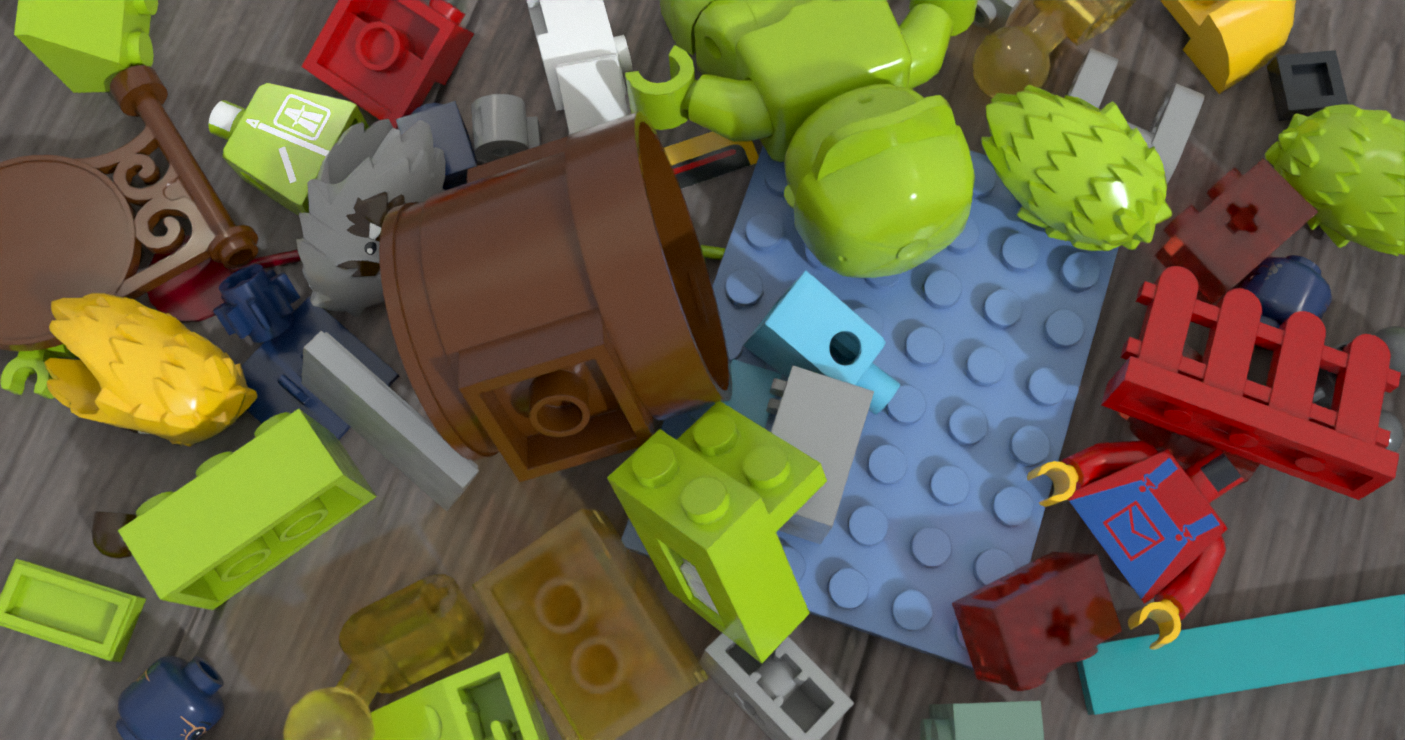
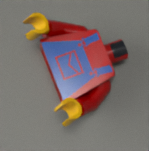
(1150, 520)

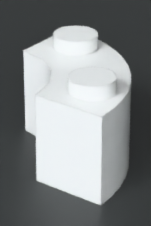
(572, 33)

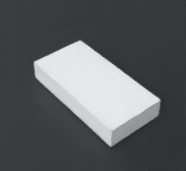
(591, 91)

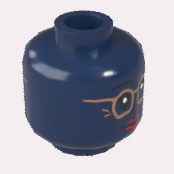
(171, 701)

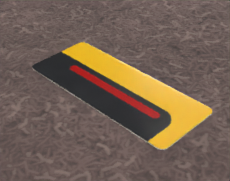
(709, 158)

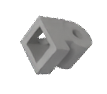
(502, 127)

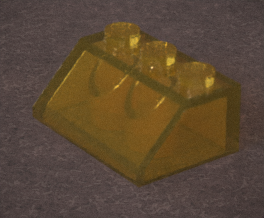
(589, 630)

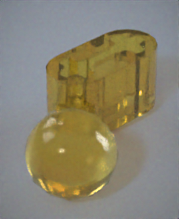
(1020, 55)
(389, 649)

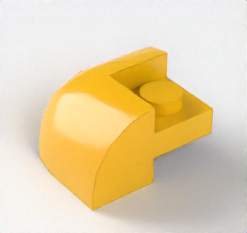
(1232, 35)

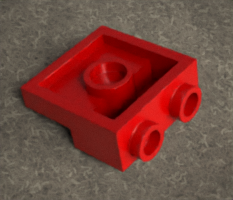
(388, 52)

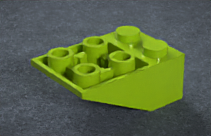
(473, 704)

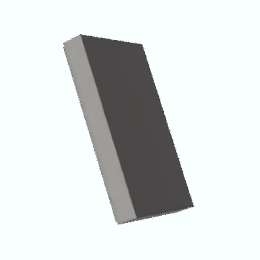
(385, 420)

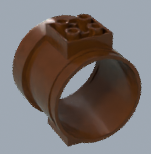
(556, 302)

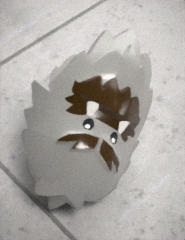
(348, 203)

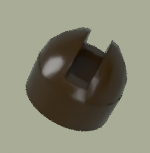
(106, 534)

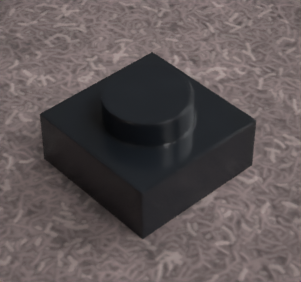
(1306, 83)

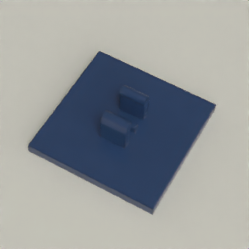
(277, 369)

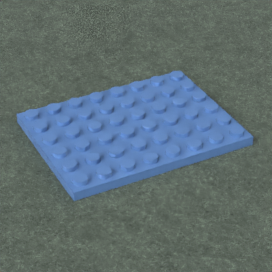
(988, 381)

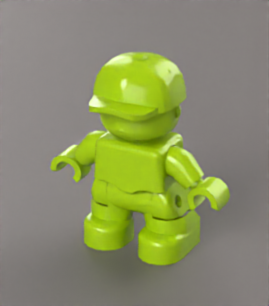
(831, 94)

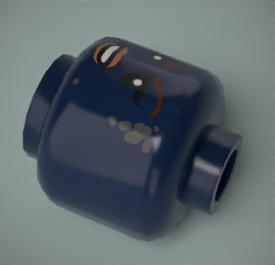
(1288, 287)

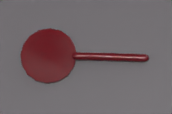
(196, 292)

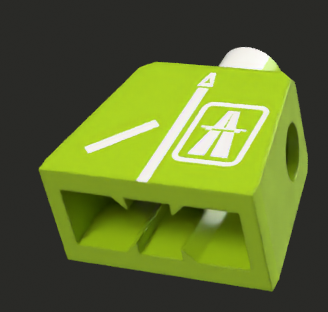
(282, 139)

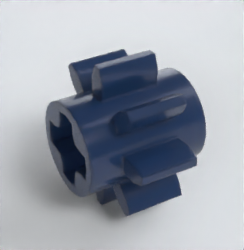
(256, 303)

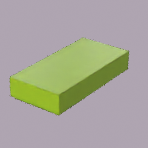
(69, 610)

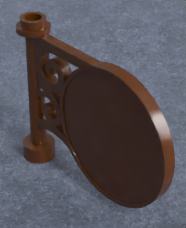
(77, 233)

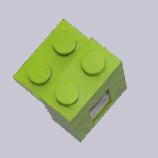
(712, 521)

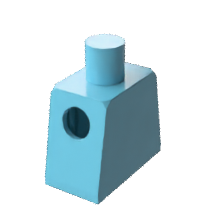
(810, 325)

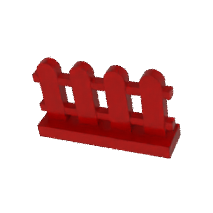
(1254, 421)

